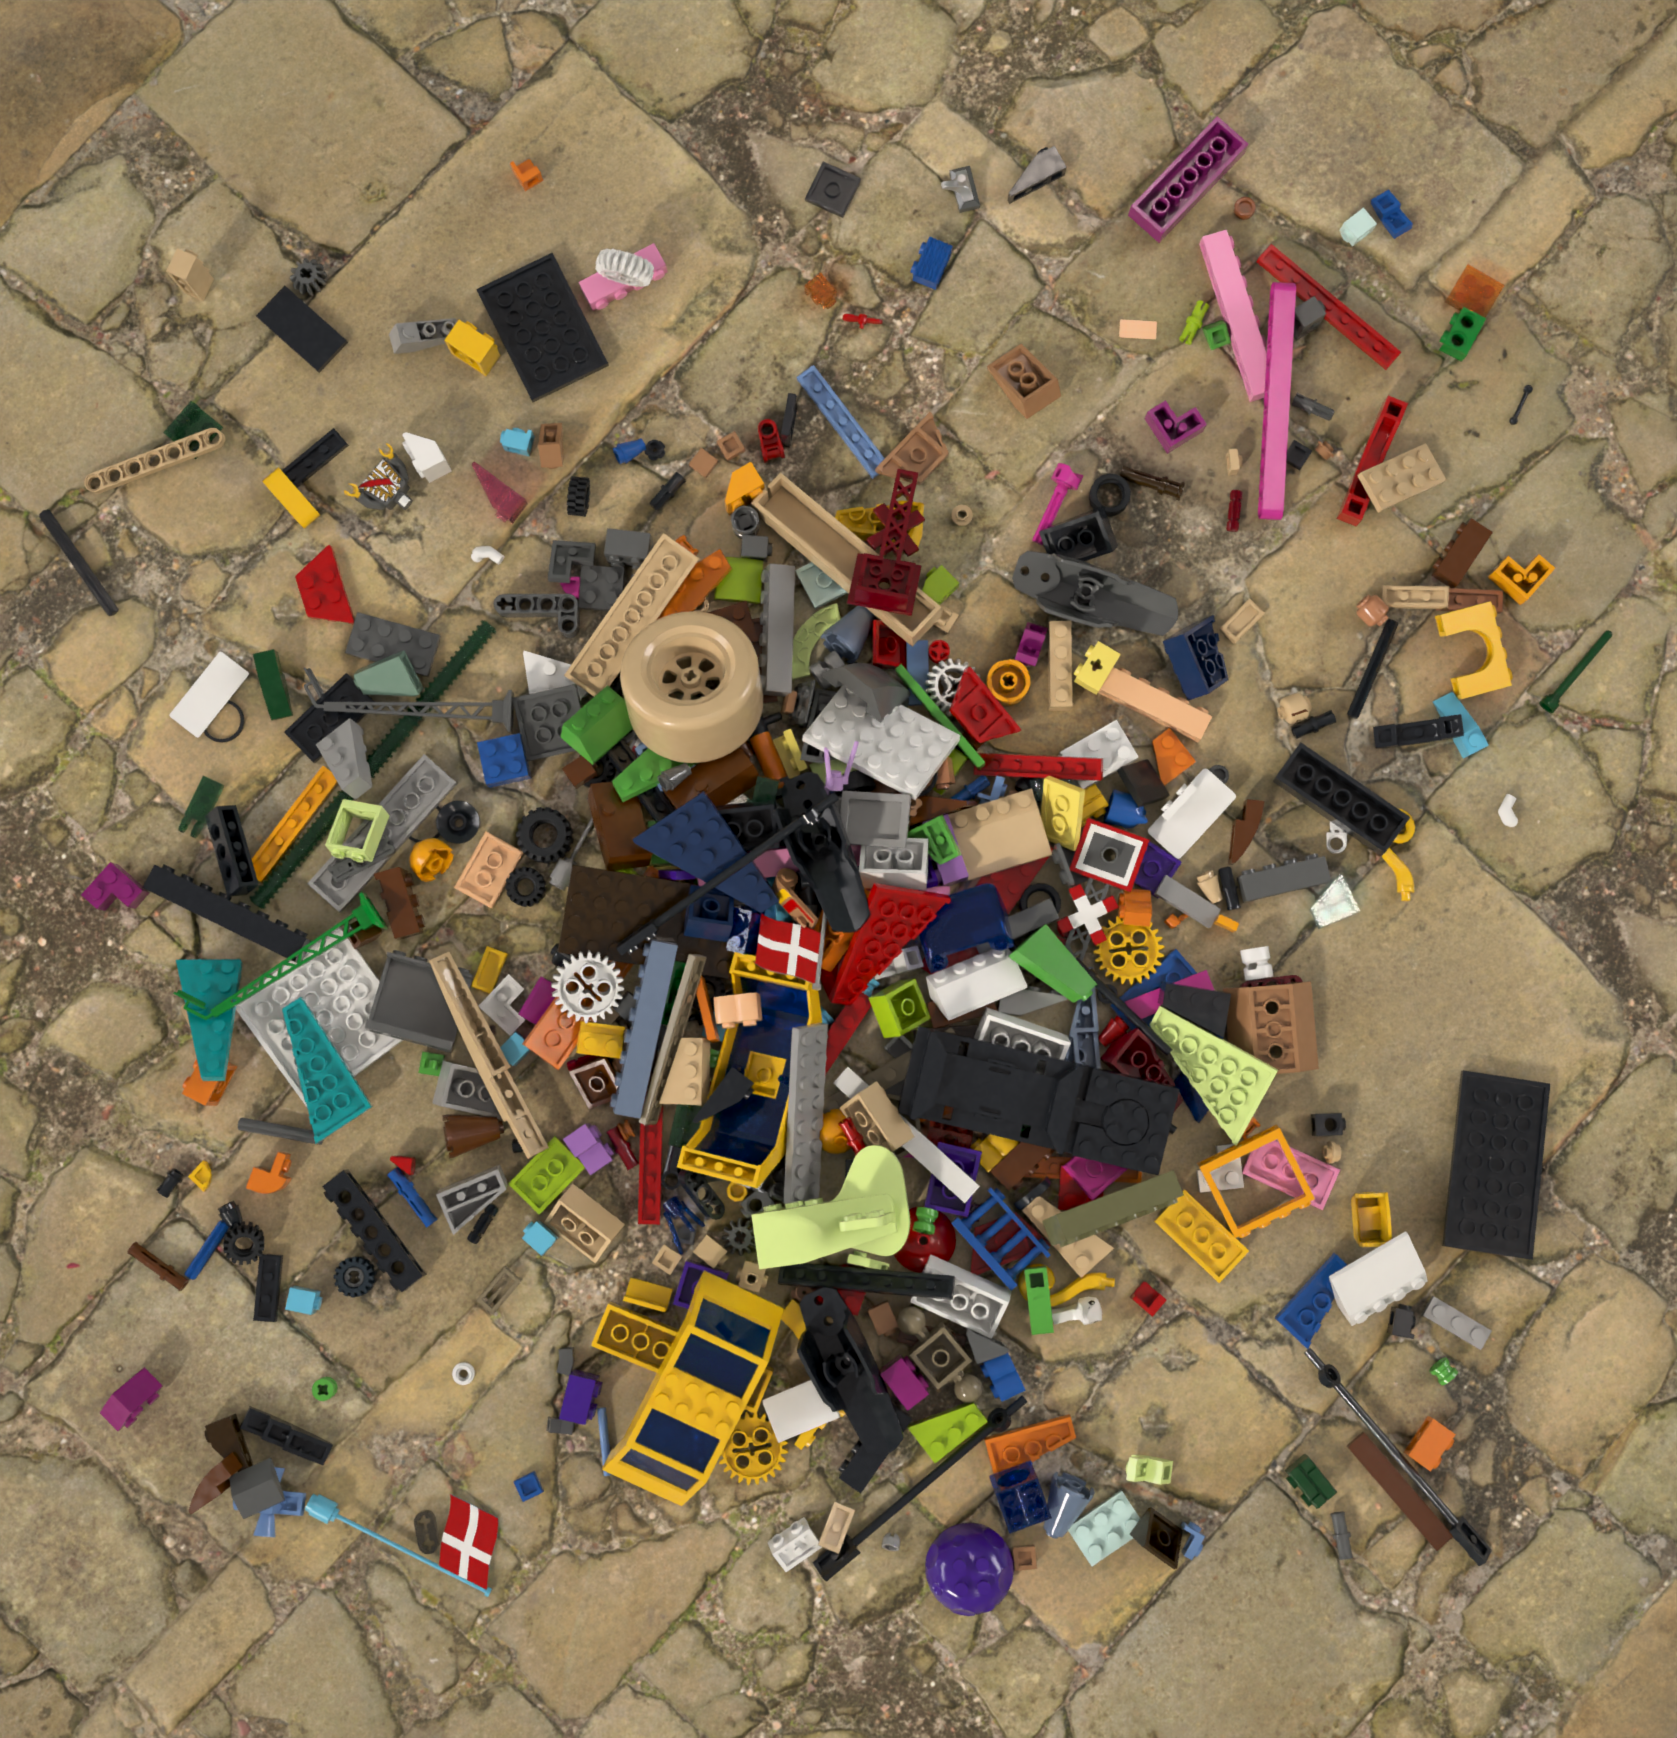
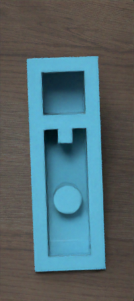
(1473, 737)

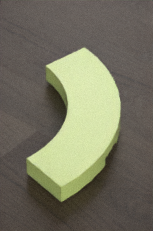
(808, 636)

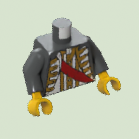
(384, 485)

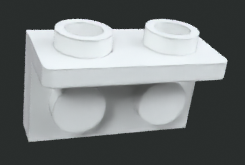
(794, 1544)

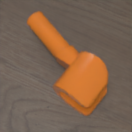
(1172, 921)

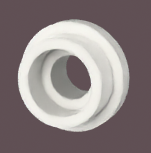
(463, 1380)

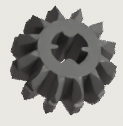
(308, 268)
(738, 1245)

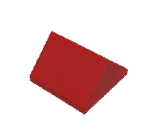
(888, 647)

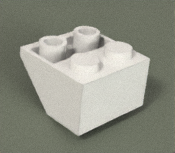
(428, 457)

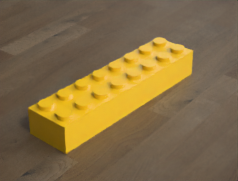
(647, 1343)

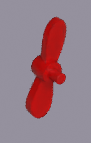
(861, 319)

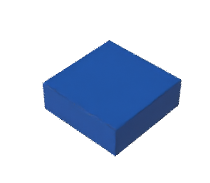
(528, 1486)

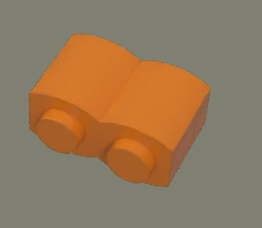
(1135, 907)

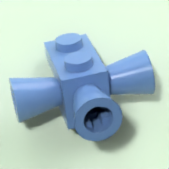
(293, 1505)

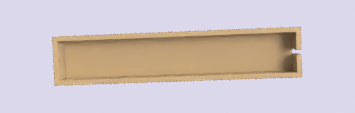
(834, 550)

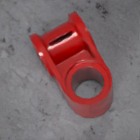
(770, 444)

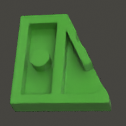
(940, 840)

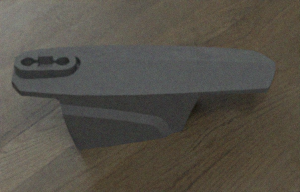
(1093, 594)

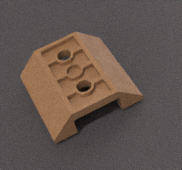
(1289, 1027)

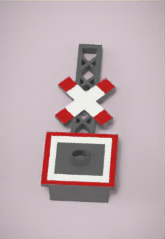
(1090, 862)

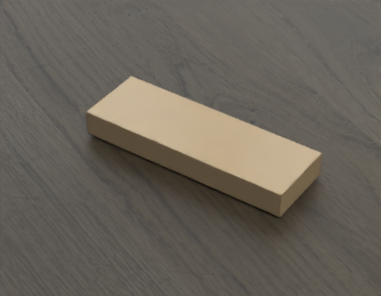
(1416, 597)

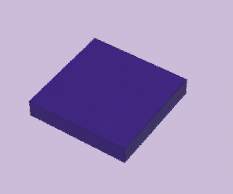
(1154, 867)

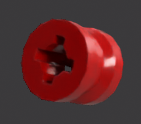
(938, 647)

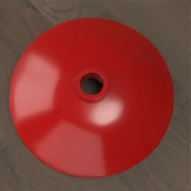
(940, 1244)

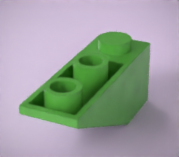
(1038, 1300)

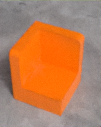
(527, 174)

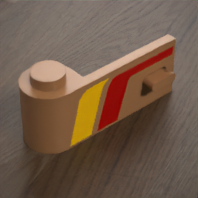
(784, 888)

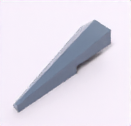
(1084, 1033)

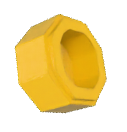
(736, 1192)

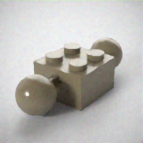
(939, 1355)

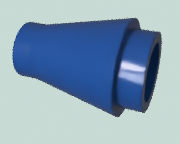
(627, 451)

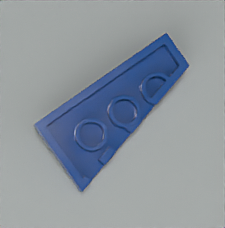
(1309, 1305)

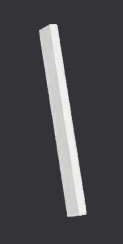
(919, 1146)

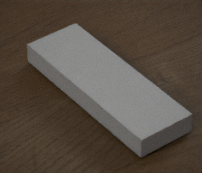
(1187, 901)

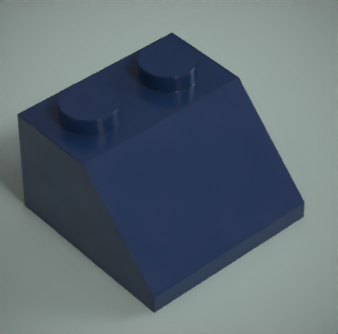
(710, 916)

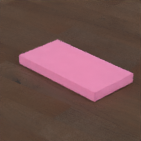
(1272, 1168)

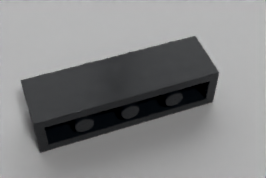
(863, 1465)

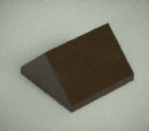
(1159, 1537)

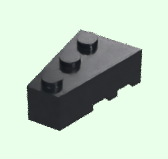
(1199, 1005)

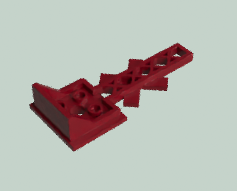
(873, 569)

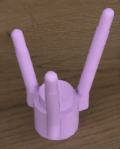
(834, 779)

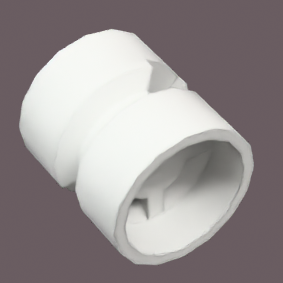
(1260, 956)

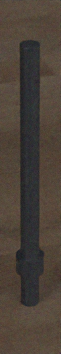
(1133, 1017)

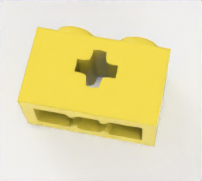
(1092, 679)

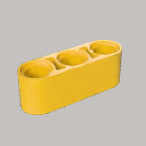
(291, 498)

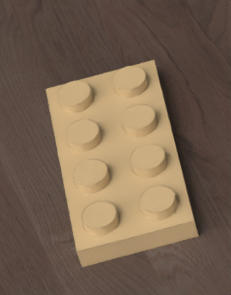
(1401, 477)

